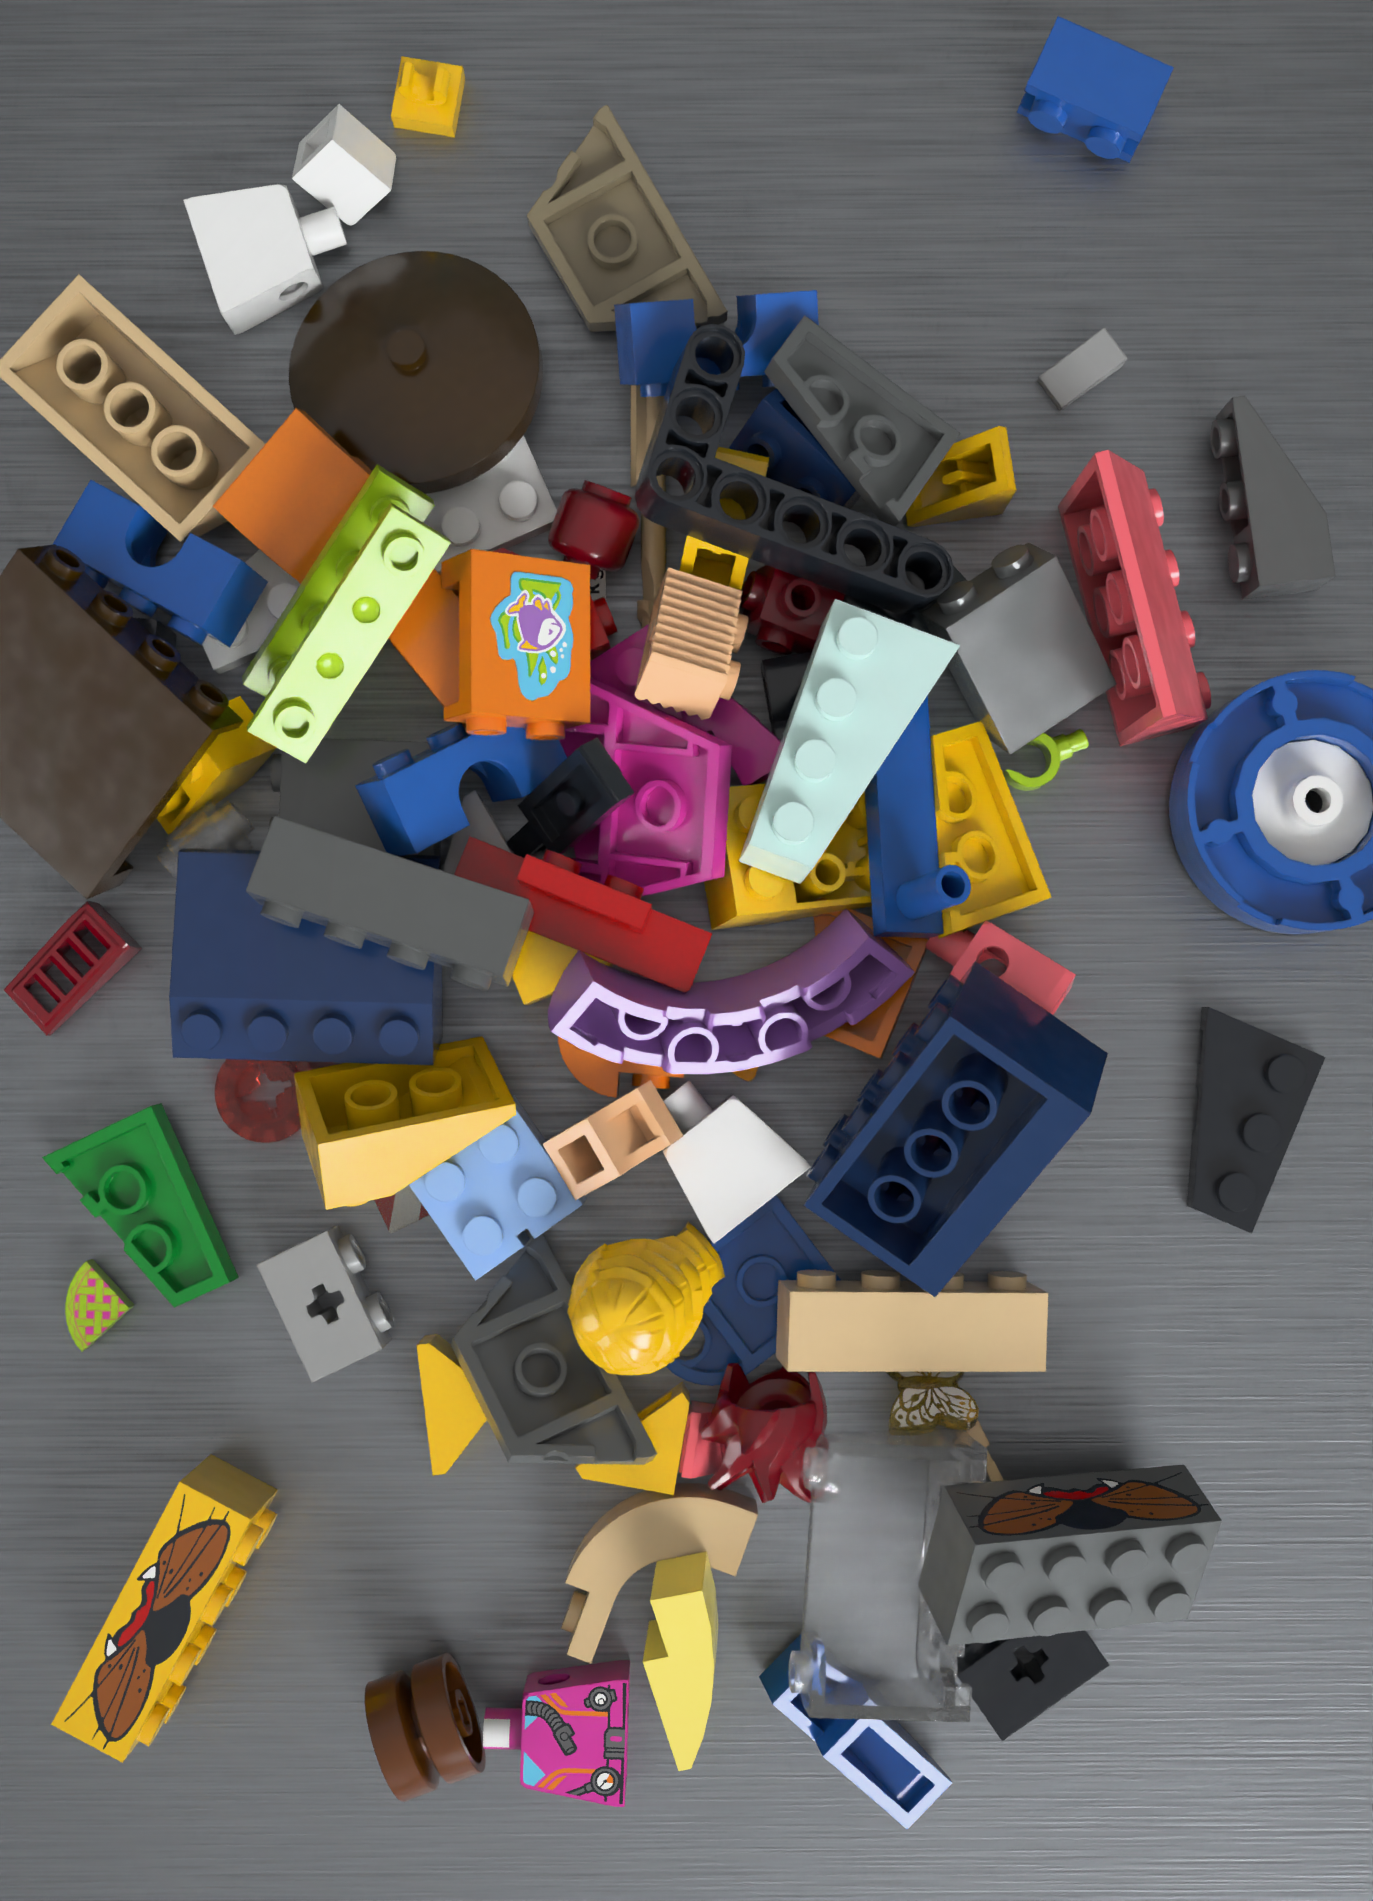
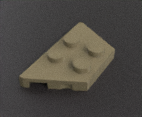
(615, 234)

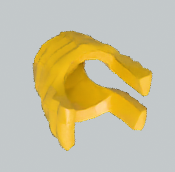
(642, 1300)

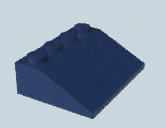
(283, 990)

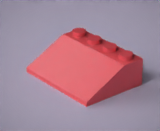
(1132, 600)

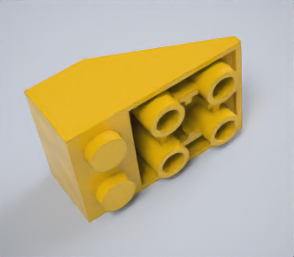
(759, 898)

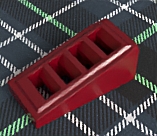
(107, 930)

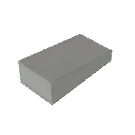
(1082, 369)

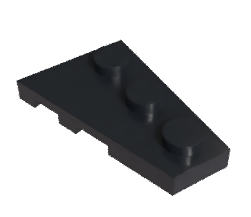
(1246, 1115)

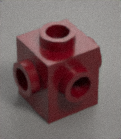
(785, 609)

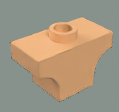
(613, 1140)

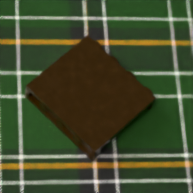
(91, 719)

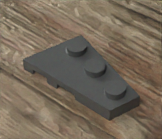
(861, 419)

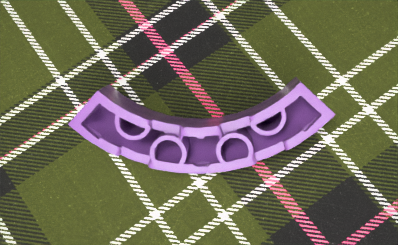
(734, 1019)

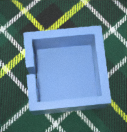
(495, 1193)

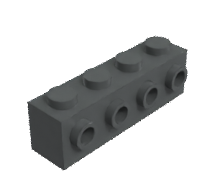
(391, 903)

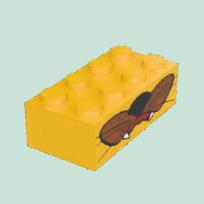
(165, 1609)

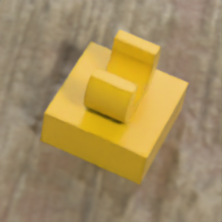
(428, 96)

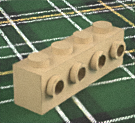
(902, 1328)

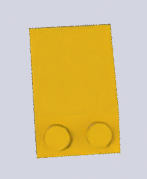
(391, 1123)

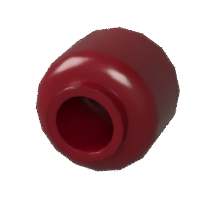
(594, 528)

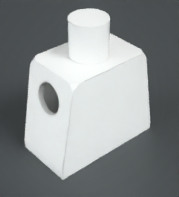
(260, 250)
(727, 1159)

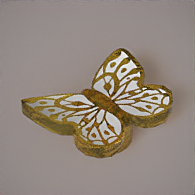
(930, 1401)

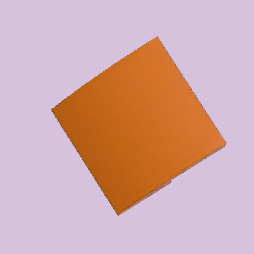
(294, 493)

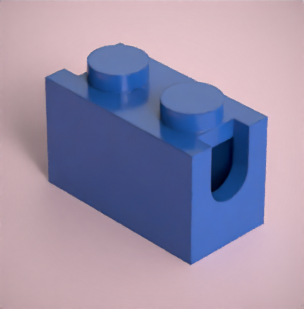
(1093, 90)

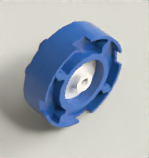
(1244, 799)

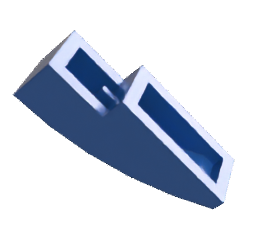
(870, 1753)

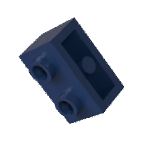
(793, 452)

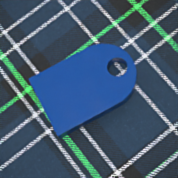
(742, 1310)

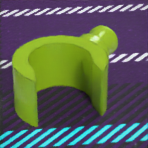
(1054, 751)

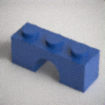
(656, 333)
(200, 587)
(418, 796)

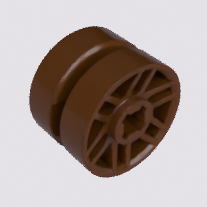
(424, 1727)

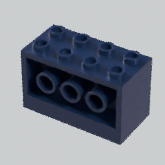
(955, 1127)

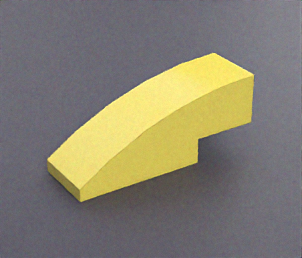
(683, 1650)

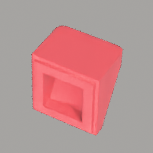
(698, 1455)

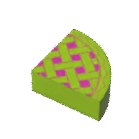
(93, 1304)

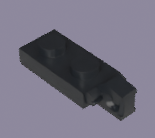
(571, 801)

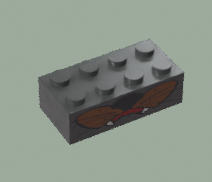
(1067, 1553)

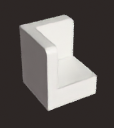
(344, 165)

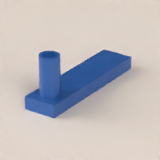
(903, 844)

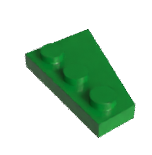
(151, 1200)

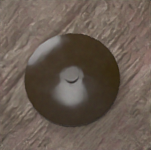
(420, 367)

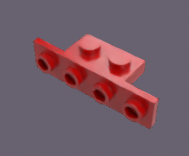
(592, 916)

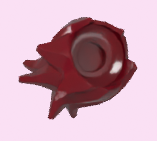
(766, 1429)

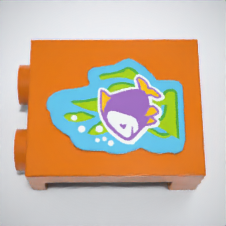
(520, 643)

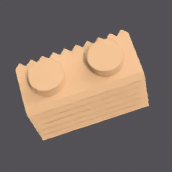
(691, 645)

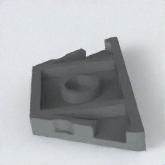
(537, 1381)

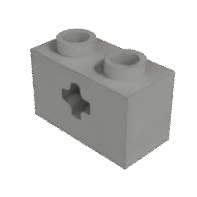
(327, 1336)

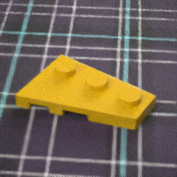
(981, 830)

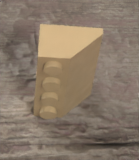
(130, 409)

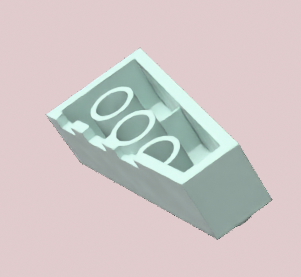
(845, 720)

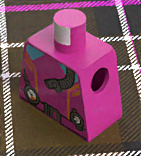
(569, 1731)

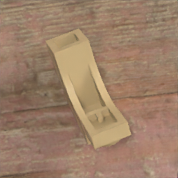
(645, 1531)

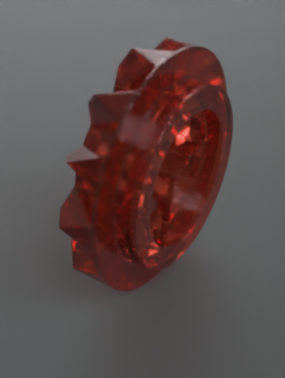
(255, 1119)

